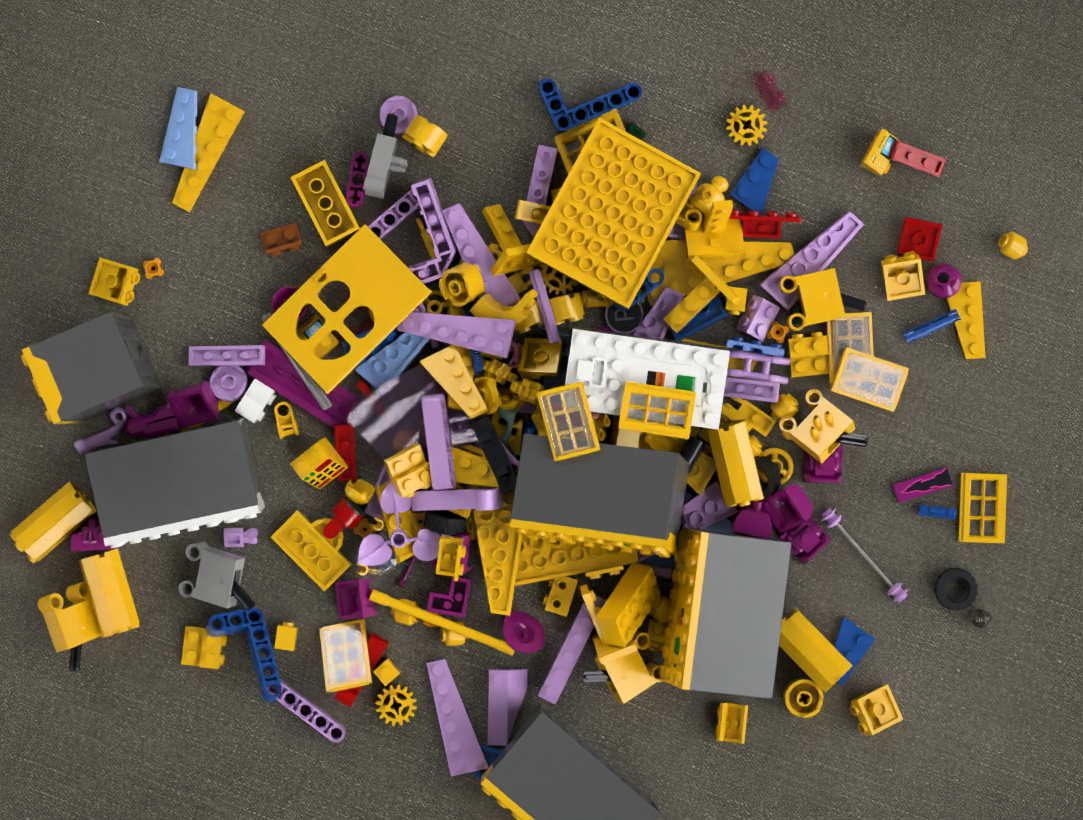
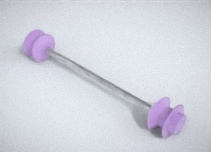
(895, 590)

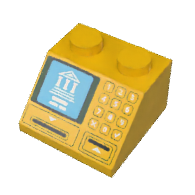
(877, 156)
(310, 328)

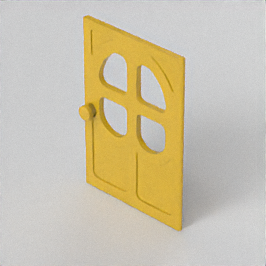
(374, 281)

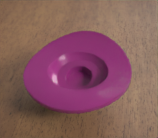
(523, 632)

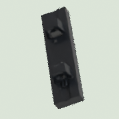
(495, 454)

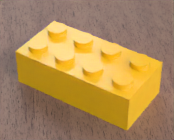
(325, 203)
(628, 605)

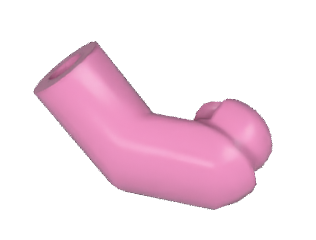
(516, 357)

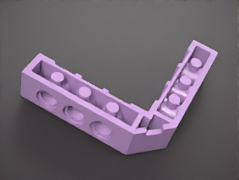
(540, 181)
(440, 233)

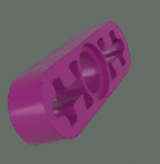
(350, 193)

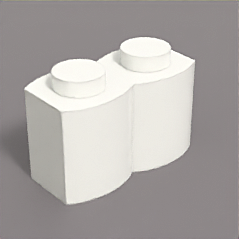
(255, 401)

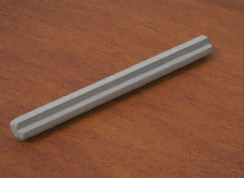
(312, 385)

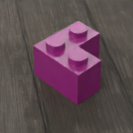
(453, 603)

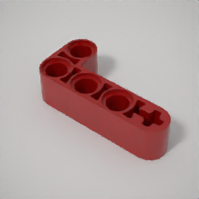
(376, 647)

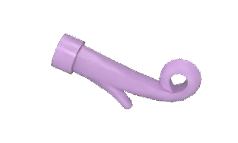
(103, 437)

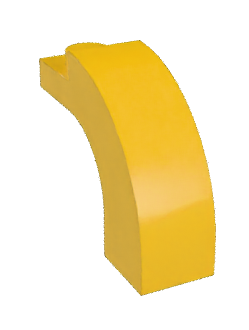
(489, 308)

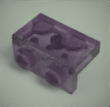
(462, 431)

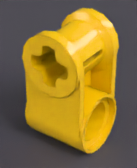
(689, 212)
(286, 421)

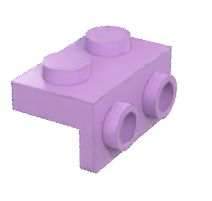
(758, 317)

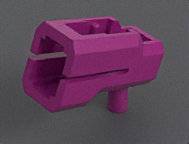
(140, 425)

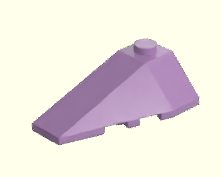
(505, 698)

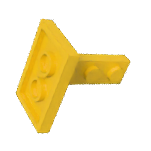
(716, 235)
(514, 253)
(699, 297)
(605, 651)

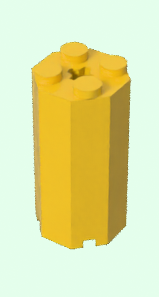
(735, 463)
(52, 522)
(109, 593)
(812, 650)

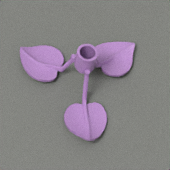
(375, 551)

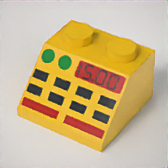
(319, 464)

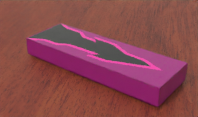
(922, 485)

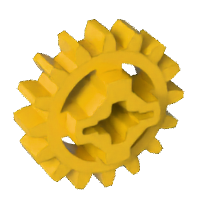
(753, 131)
(561, 284)
(498, 371)
(527, 390)
(387, 707)

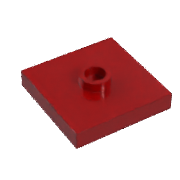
(919, 237)

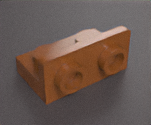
(281, 239)

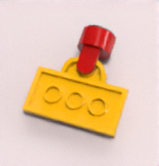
(318, 543)

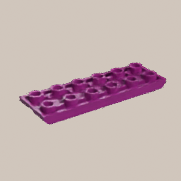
(283, 378)

